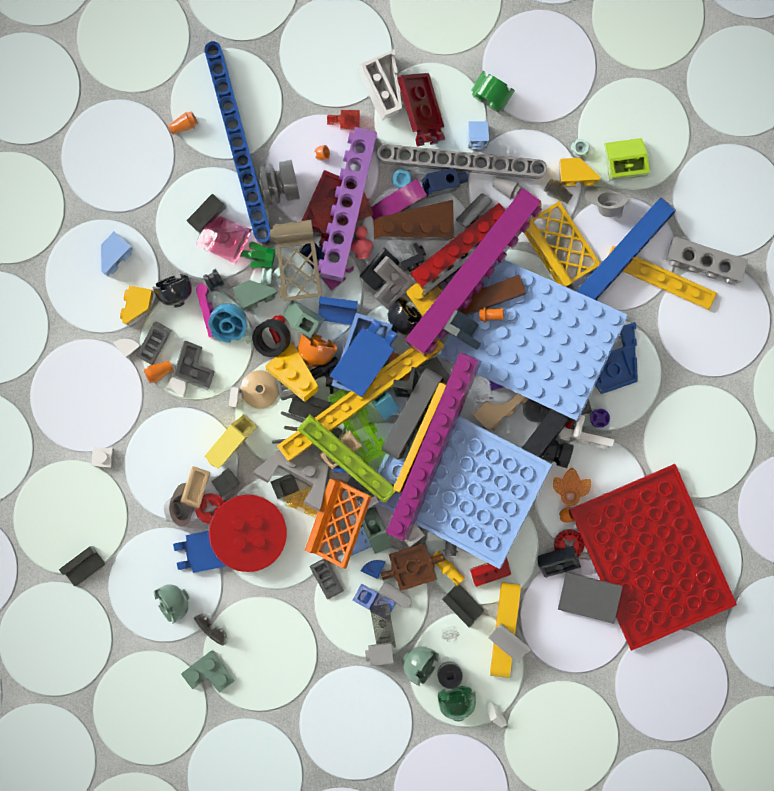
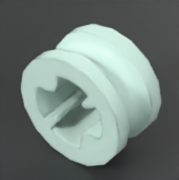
(266, 276)

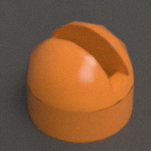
(322, 153)
(565, 515)

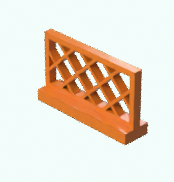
(327, 517)

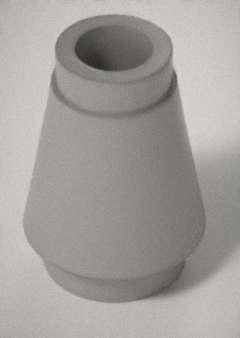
(507, 187)

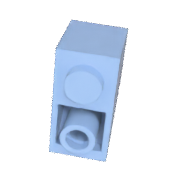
(478, 135)
(113, 251)

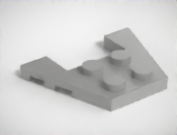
(306, 466)

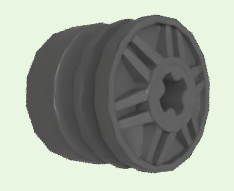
(279, 182)

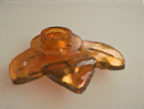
(571, 484)

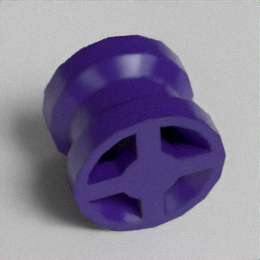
(602, 420)

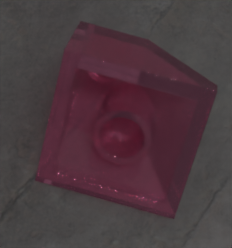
(223, 239)

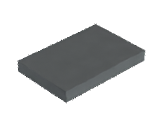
(590, 597)

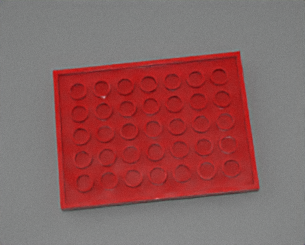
(659, 552)

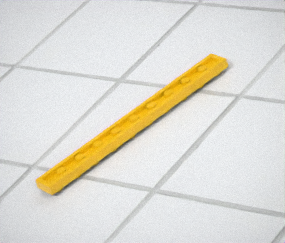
(352, 403)

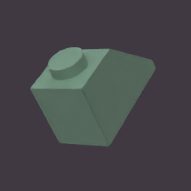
(376, 531)

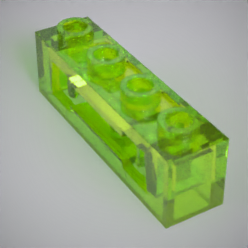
(370, 428)

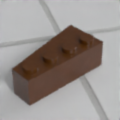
(421, 223)

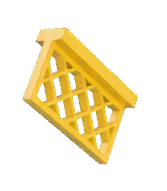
(549, 257)

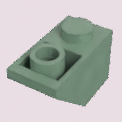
(252, 293)
(303, 319)

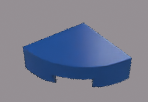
(373, 568)

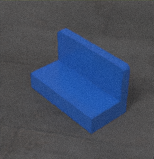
(337, 310)

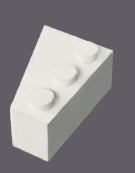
(382, 84)

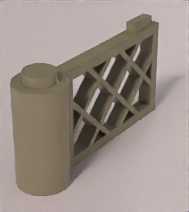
(290, 235)

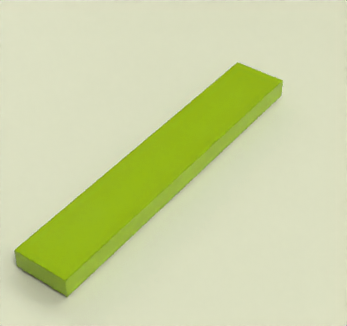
(346, 458)

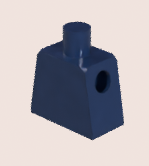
(436, 184)

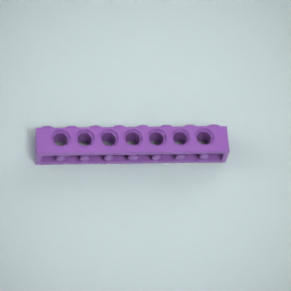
(366, 140)

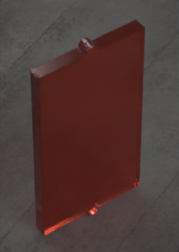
(322, 211)

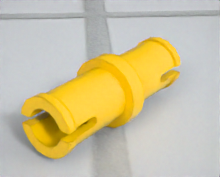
(448, 569)

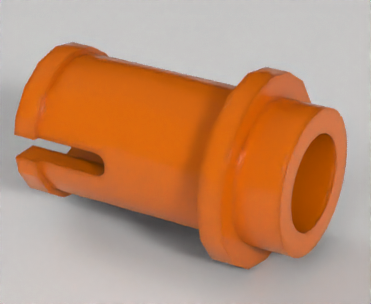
(491, 314)

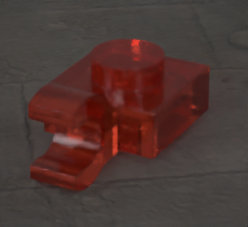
(347, 119)

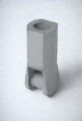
(395, 595)

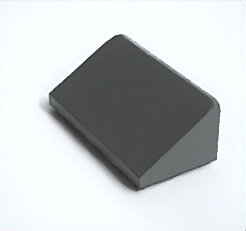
(474, 210)

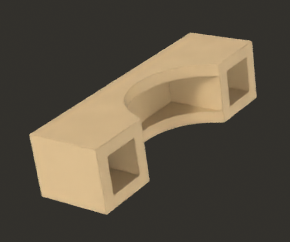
(491, 414)

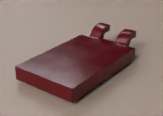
(422, 108)
(325, 189)

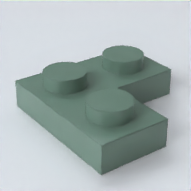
(208, 667)

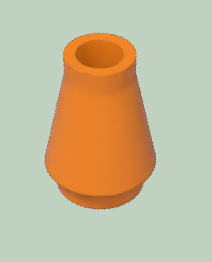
(183, 123)
(158, 371)

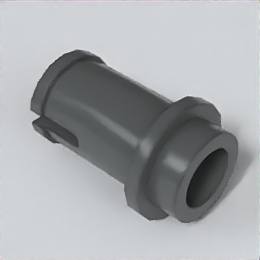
(450, 549)

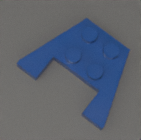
(621, 364)

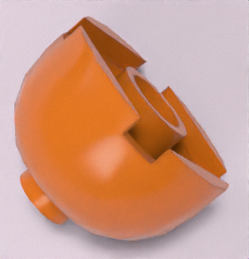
(316, 350)

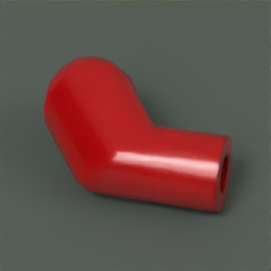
(276, 337)

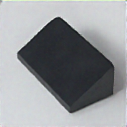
(369, 276)
(558, 561)

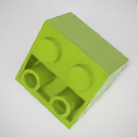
(626, 159)

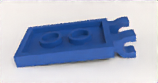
(364, 359)
(198, 553)

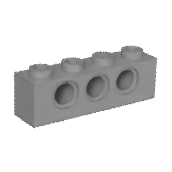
(736, 264)

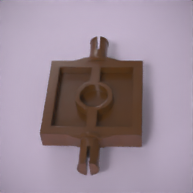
(412, 566)

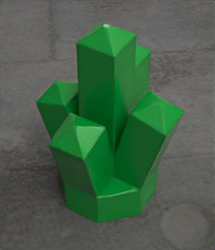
(263, 255)

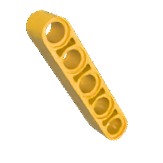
(507, 616)

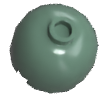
(172, 602)
(419, 664)

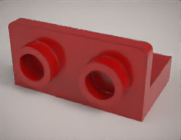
(487, 573)

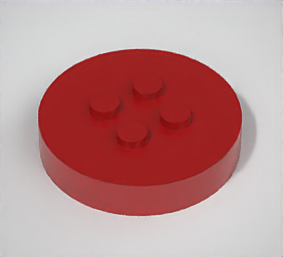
(247, 533)

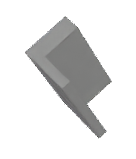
(509, 643)

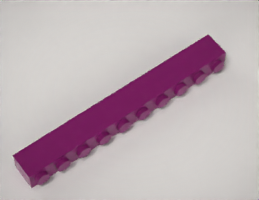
(474, 271)
(433, 446)

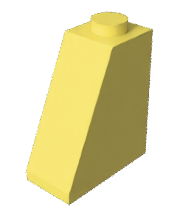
(230, 441)

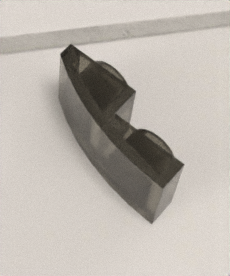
(216, 634)

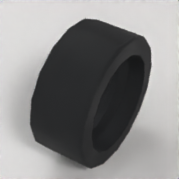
(260, 345)

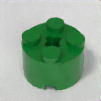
(492, 90)

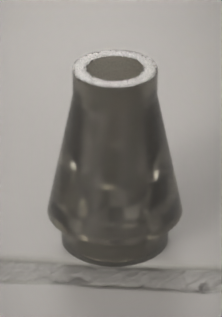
(558, 191)

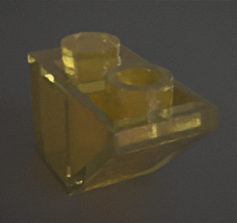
(297, 500)

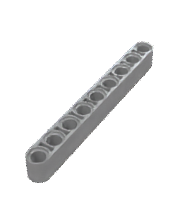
(471, 158)

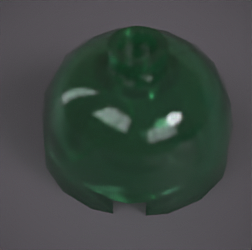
(457, 703)

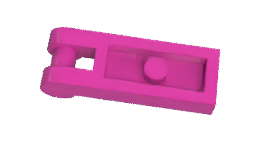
(206, 308)

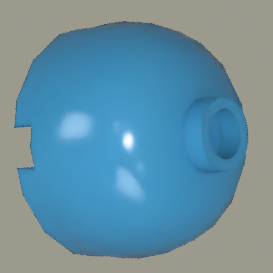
(228, 322)

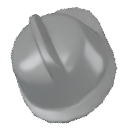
(607, 201)
(175, 511)

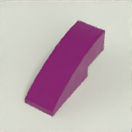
(399, 200)

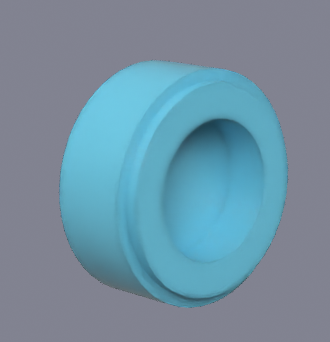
(401, 178)

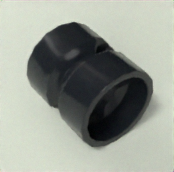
(534, 411)
(559, 454)
(449, 675)

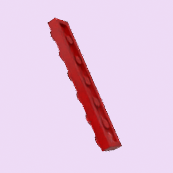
(457, 247)

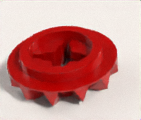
(213, 500)
(569, 535)

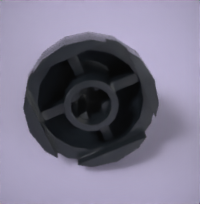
(173, 290)
(403, 317)

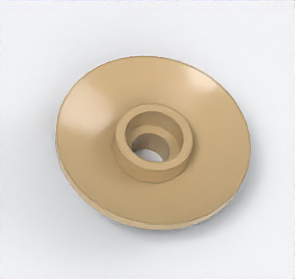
(264, 398)

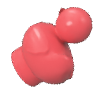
(362, 245)

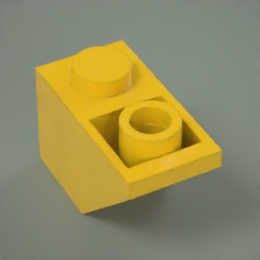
(576, 171)
(137, 303)

